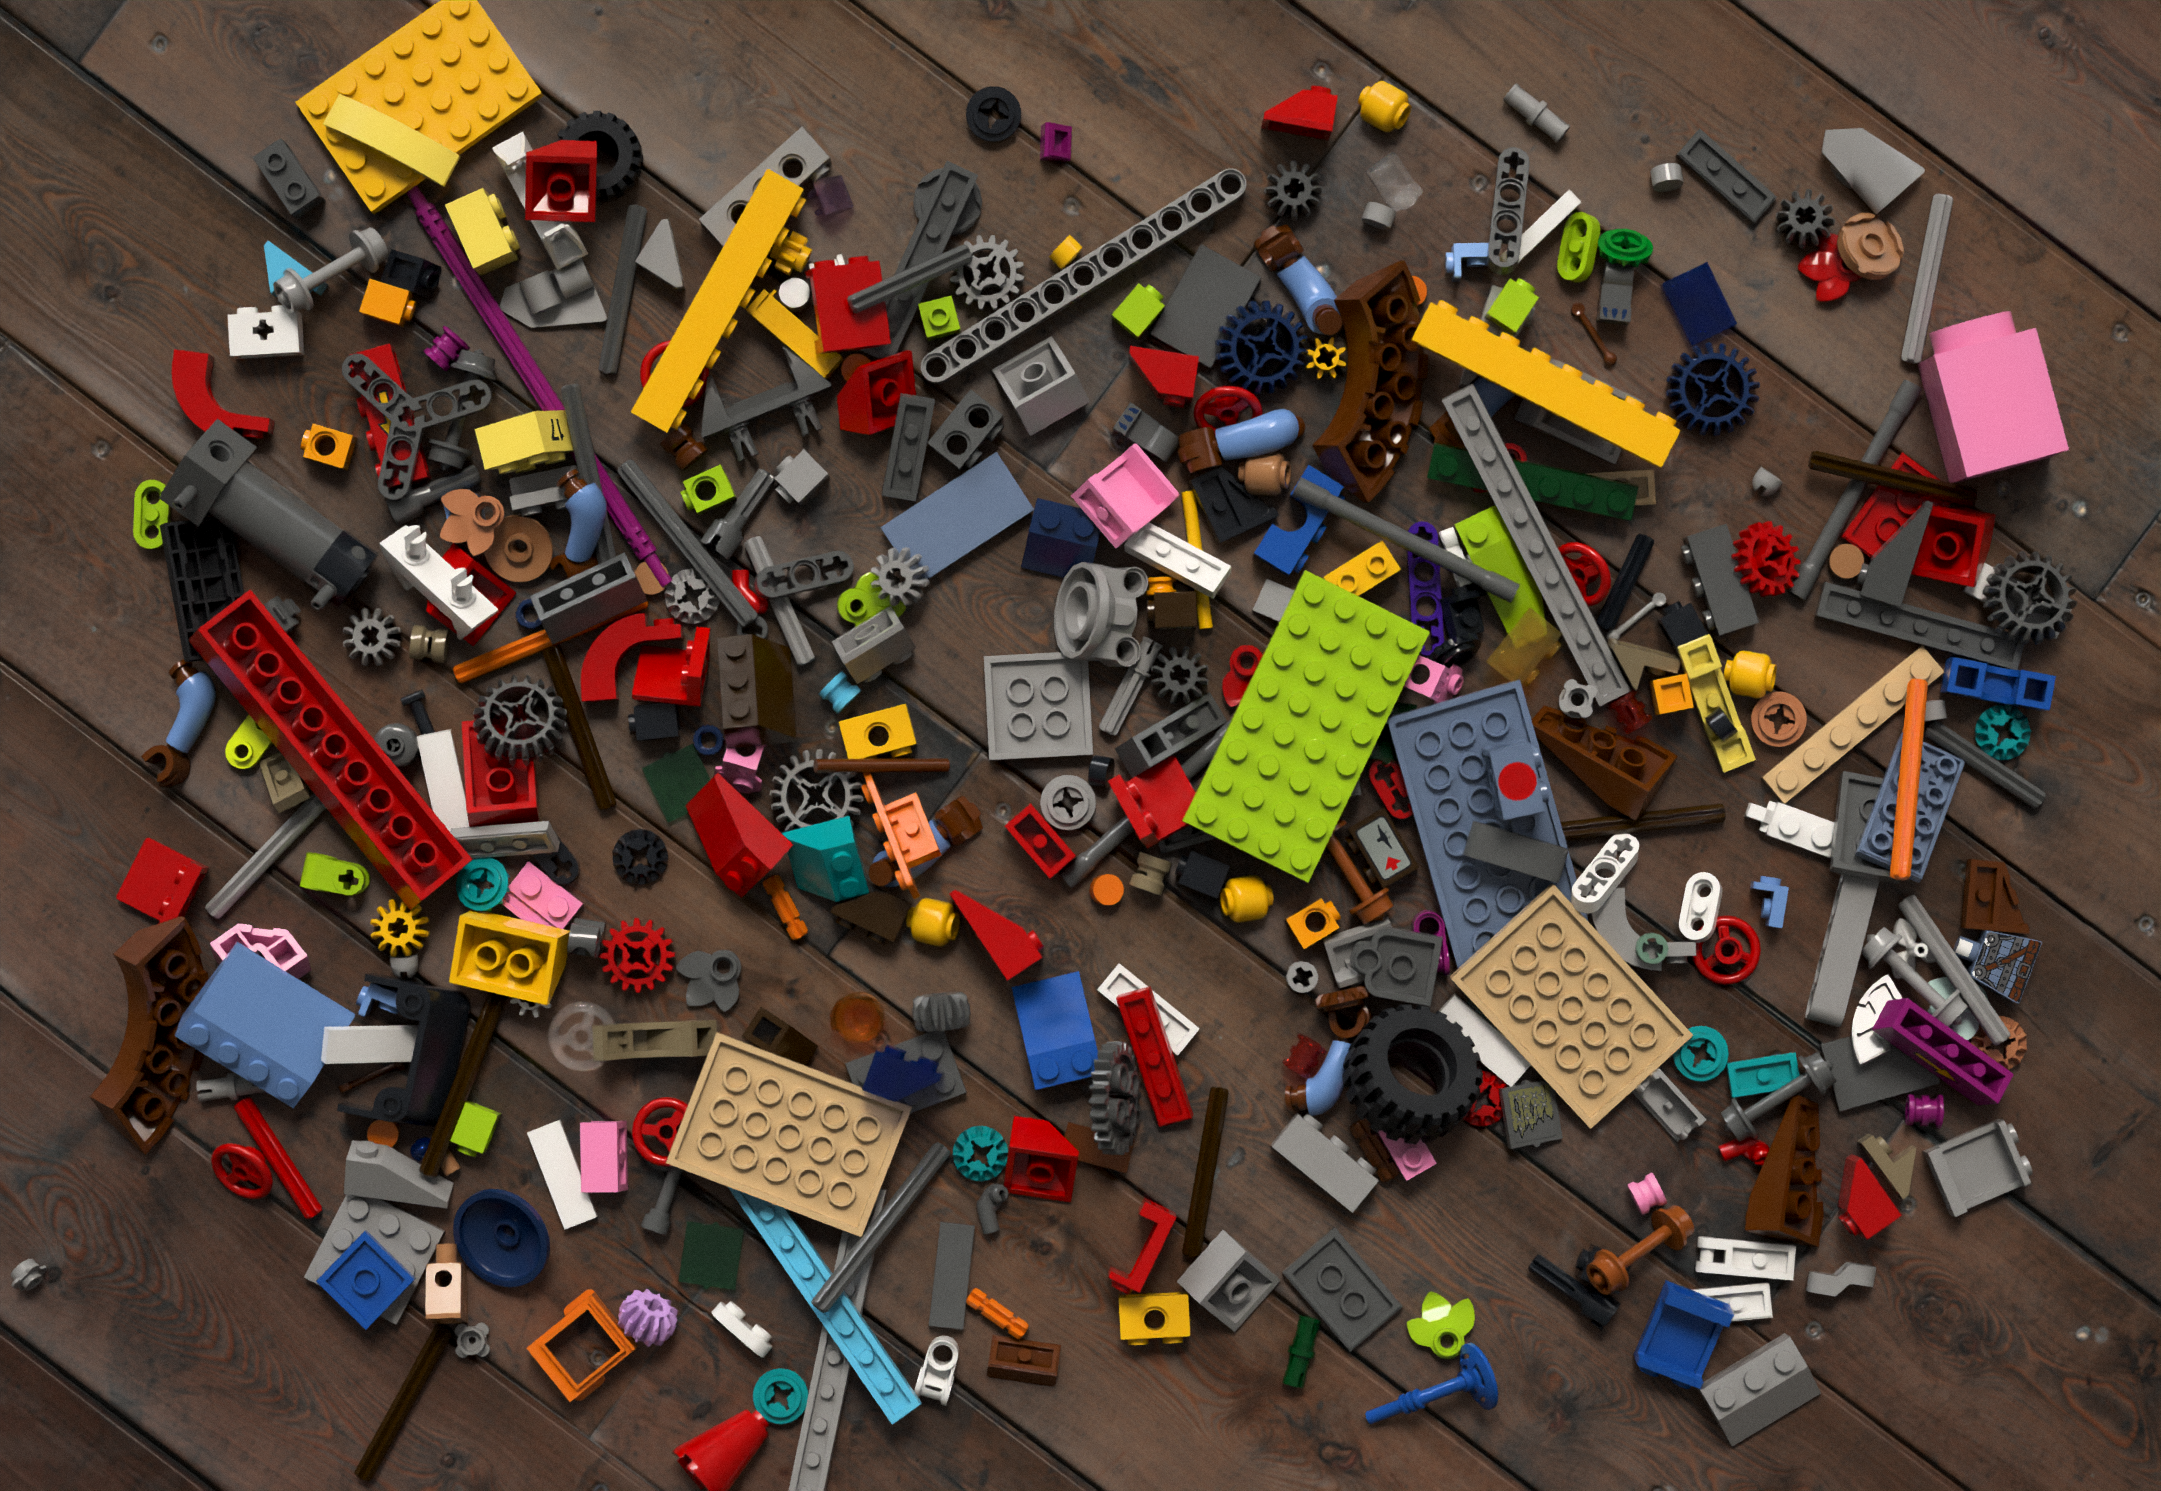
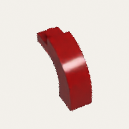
(194, 393)
(605, 654)

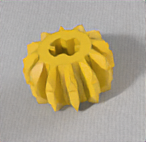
(405, 939)

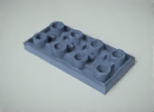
(960, 516)
(1936, 787)

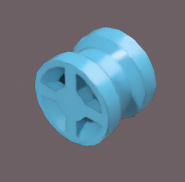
(839, 692)

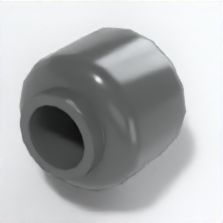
(408, 743)

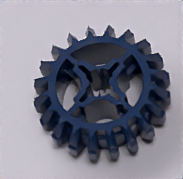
(1266, 333)
(1726, 398)

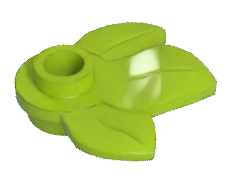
(868, 599)
(1441, 1320)

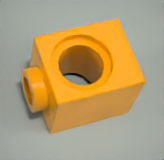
(387, 303)
(339, 457)
(1671, 694)
(1302, 933)

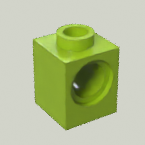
(1512, 305)
(1139, 310)
(939, 318)
(723, 494)
(475, 1128)

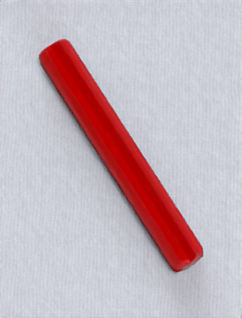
(278, 1158)

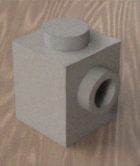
(799, 477)

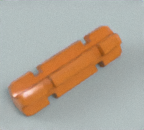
(785, 907)
(997, 1313)

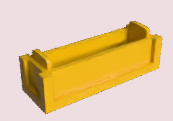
(792, 332)

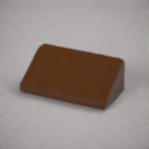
(1023, 1360)

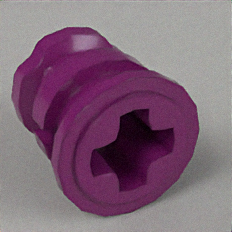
(446, 348)
(1924, 1110)

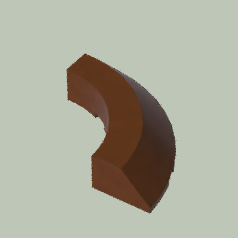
(1381, 382)
(153, 1065)

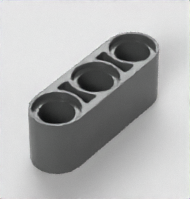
(1515, 851)

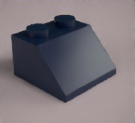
(1059, 538)

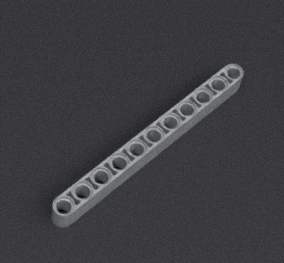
(1094, 262)

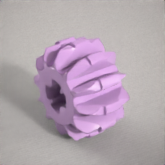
(647, 1317)

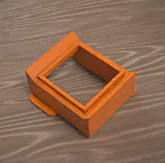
(586, 1301)

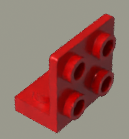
(672, 673)
(1155, 800)
(161, 881)

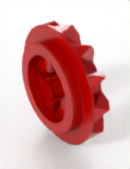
(1486, 1114)

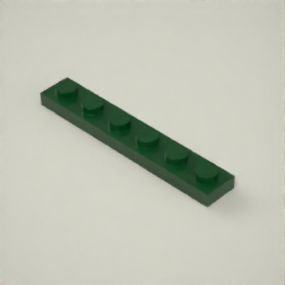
(1543, 482)

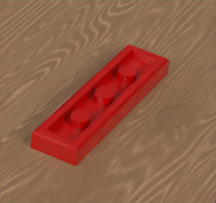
(1154, 1056)

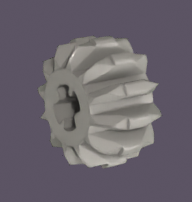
(890, 583)
(384, 636)

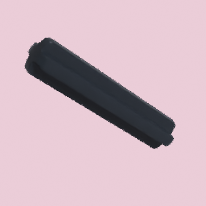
(1625, 582)

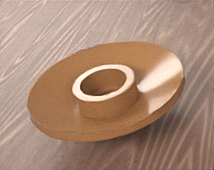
(515, 563)

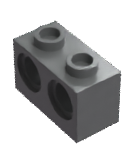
(288, 178)
(959, 426)

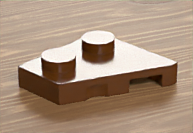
(1990, 899)

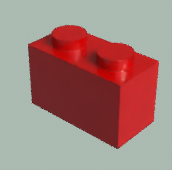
(1040, 841)

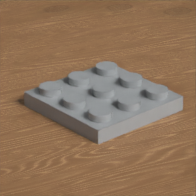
(1037, 706)
(397, 1230)

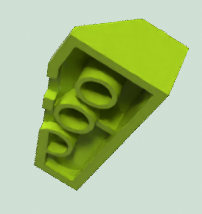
(1495, 550)

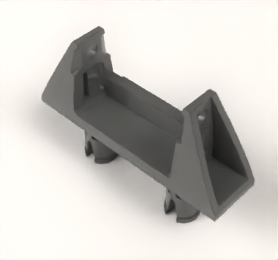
(737, 417)

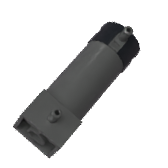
(224, 484)

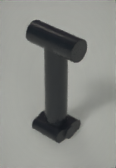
(419, 712)

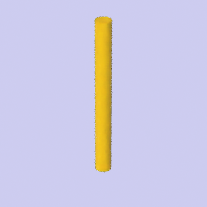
(1194, 539)

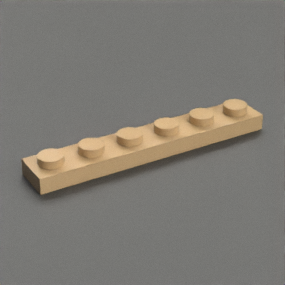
(1849, 726)

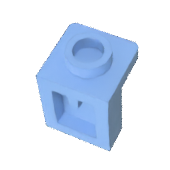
(1473, 253)

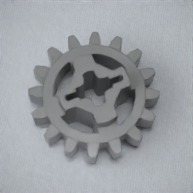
(1000, 281)

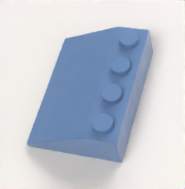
(262, 1024)

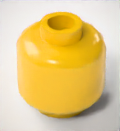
(1384, 106)
(1750, 674)
(1246, 898)
(933, 922)

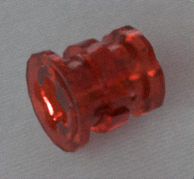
(1625, 716)
(1304, 1055)

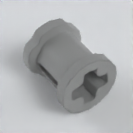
(1312, 980)

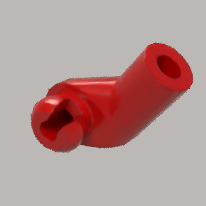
(741, 581)
(1749, 1148)

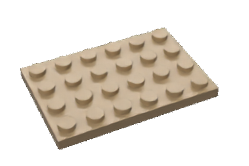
(1571, 1005)
(788, 1134)

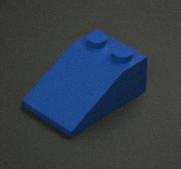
(1056, 1029)

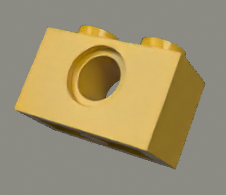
(1365, 570)
(897, 723)
(1135, 1307)

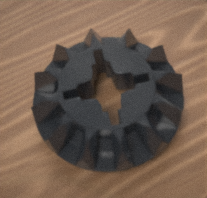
(984, 100)
(1456, 650)
(656, 855)

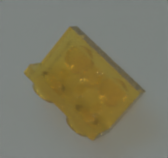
(1525, 647)

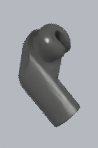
(988, 1205)

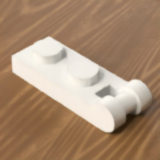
(1747, 1258)

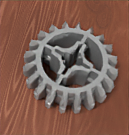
(794, 777)

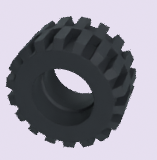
(629, 149)

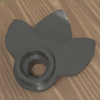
(707, 981)

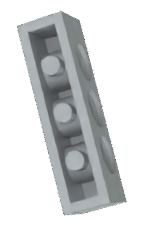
(797, 148)

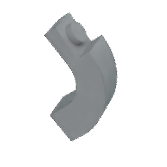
(1615, 929)

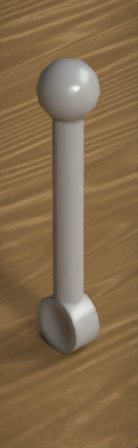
(1657, 600)

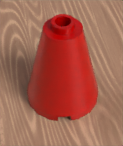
(723, 1451)

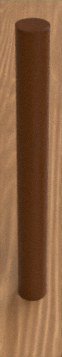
(881, 765)

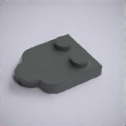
(1399, 964)

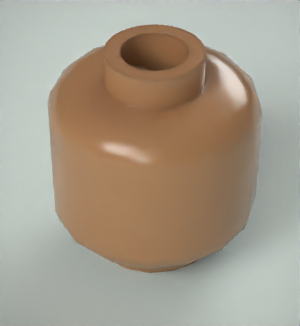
(1265, 474)

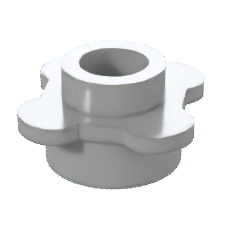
(27, 1275)
(466, 1348)

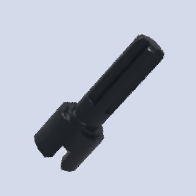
(1592, 1304)

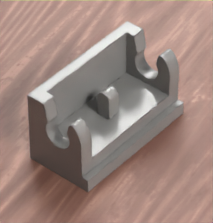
(1668, 1105)

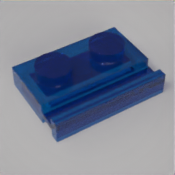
(1698, 304)

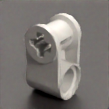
(935, 1375)

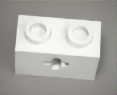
(247, 343)

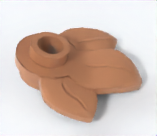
(466, 521)

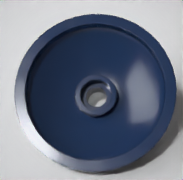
(490, 1244)

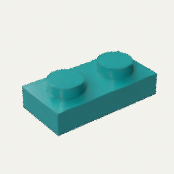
(1761, 1074)

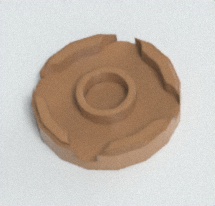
(1870, 246)

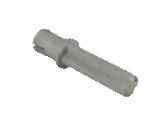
(1129, 687)

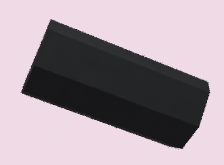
(201, 574)

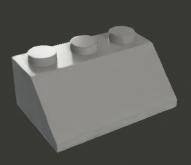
(1759, 1389)

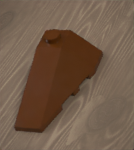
(1615, 767)
(1785, 1193)

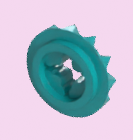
(1987, 737)
(477, 871)
(1705, 1069)
(964, 1150)
(777, 1412)

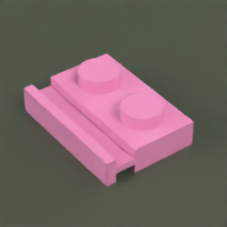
(540, 899)

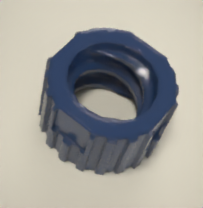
(520, 615)
(697, 739)

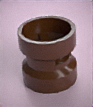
(687, 454)

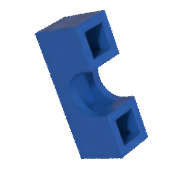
(1285, 549)
(1998, 684)

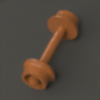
(1372, 904)
(1609, 1272)

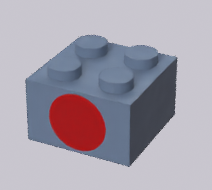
(1514, 778)

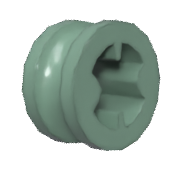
(1659, 940)

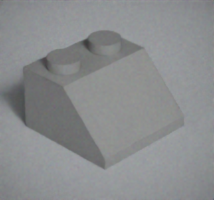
(1041, 385)
(874, 646)
(1228, 1280)

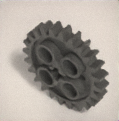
(1115, 1098)

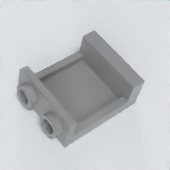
(1978, 1166)

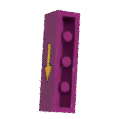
(1942, 1051)

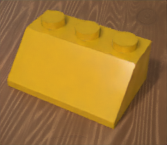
(508, 956)

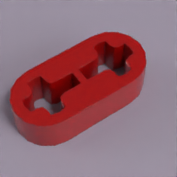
(1384, 791)

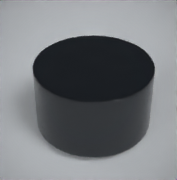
(1721, 724)
(1101, 771)

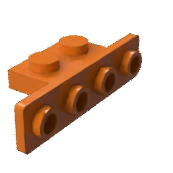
(908, 832)

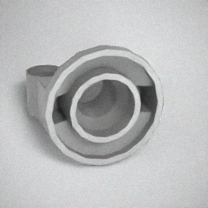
(1099, 613)

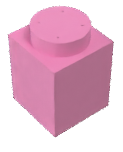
(1990, 397)

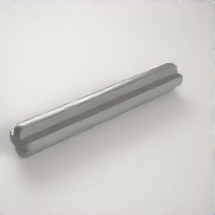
(781, 606)

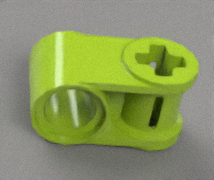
(328, 875)

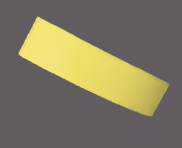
(392, 139)
(1710, 692)

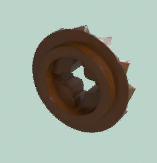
(1342, 998)

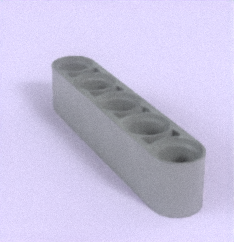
(1841, 950)

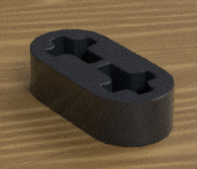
(550, 867)

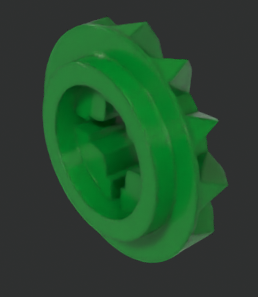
(1637, 247)

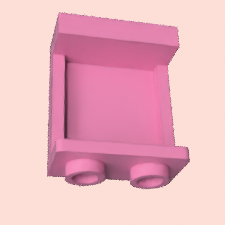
(1125, 495)

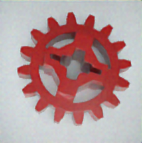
(1763, 542)
(627, 966)

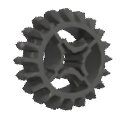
(2042, 602)
(501, 706)

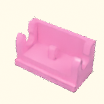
(603, 1156)

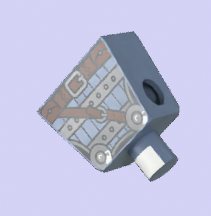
(1999, 962)

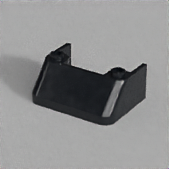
(435, 1057)

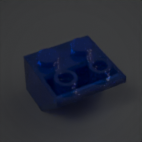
(896, 1076)

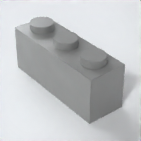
(1326, 1161)

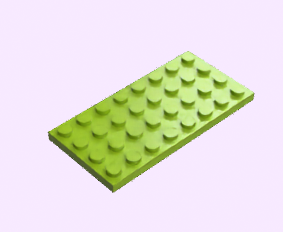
(1306, 726)

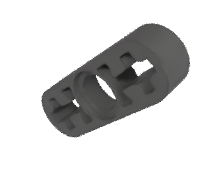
(825, 560)

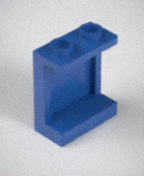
(1681, 1335)

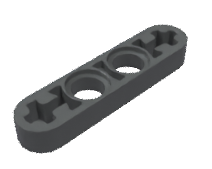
(1508, 210)

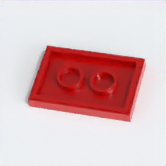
(1886, 511)

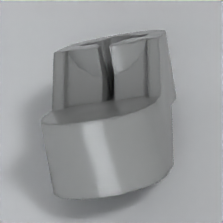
(1847, 1274)

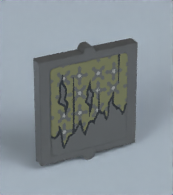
(1530, 1114)

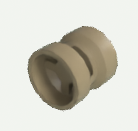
(423, 640)
(1150, 873)

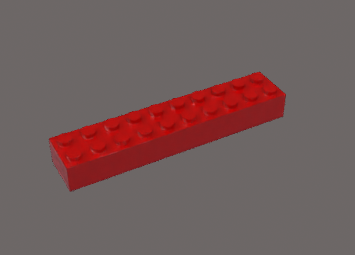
(329, 749)

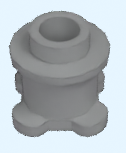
(1586, 694)

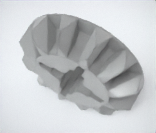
(686, 611)
(1081, 812)

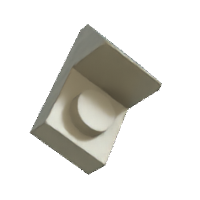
(1633, 657)
(283, 782)
(1896, 1170)

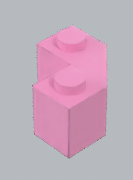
(273, 945)

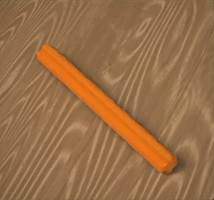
(521, 649)
(1909, 779)

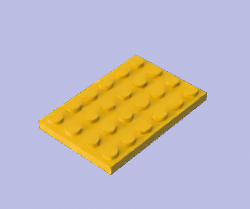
(437, 75)

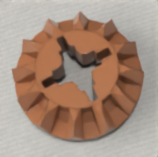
(1787, 733)
(2013, 1051)

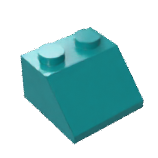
(828, 860)

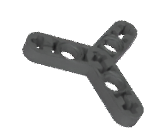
(401, 430)

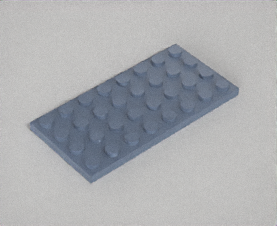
(1450, 789)

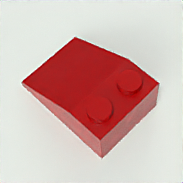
(494, 789)
(735, 835)
(1004, 939)

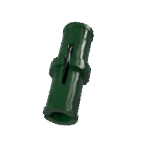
(1301, 1351)

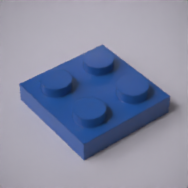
(365, 1280)

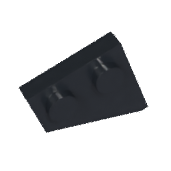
(1228, 505)

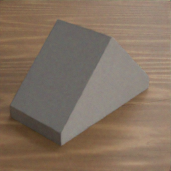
(661, 256)

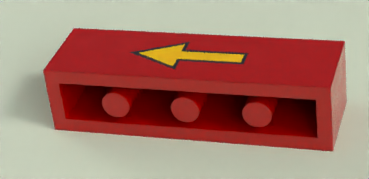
(387, 361)

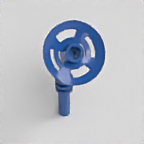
(1476, 1376)

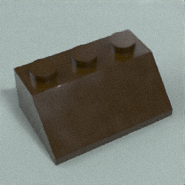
(756, 691)

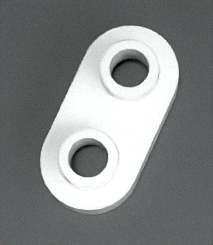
(1700, 908)
(754, 1337)

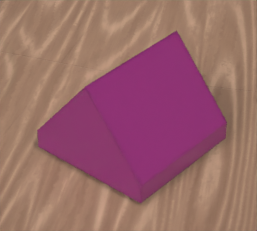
(1055, 142)

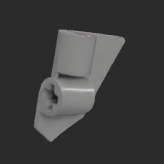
(1869, 166)
(555, 298)

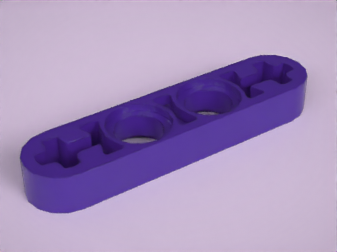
(1429, 588)

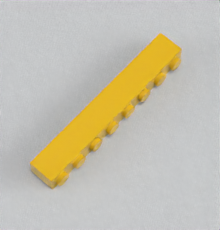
(718, 300)
(1545, 384)

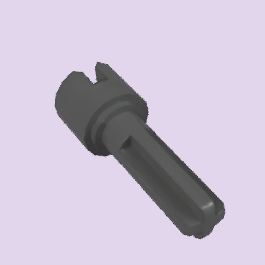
(414, 503)
(726, 534)

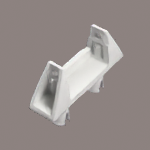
(557, 236)
(437, 580)

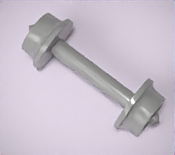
(367, 249)
(1880, 947)

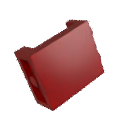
(836, 323)
(1136, 1278)

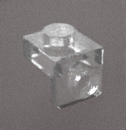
(1394, 182)

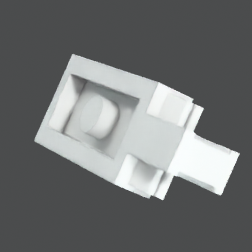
(1794, 826)

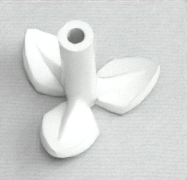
(1913, 949)

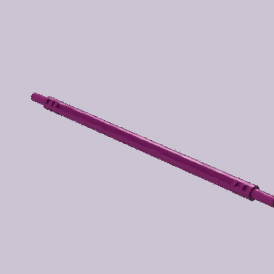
(528, 369)

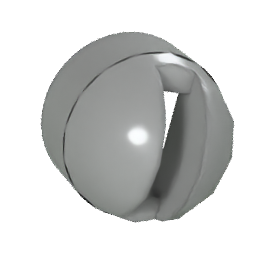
(1766, 479)
(404, 964)

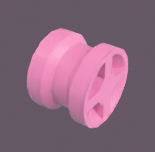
(1647, 1193)

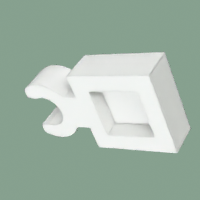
(1451, 544)

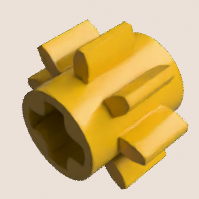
(792, 254)
(1328, 349)

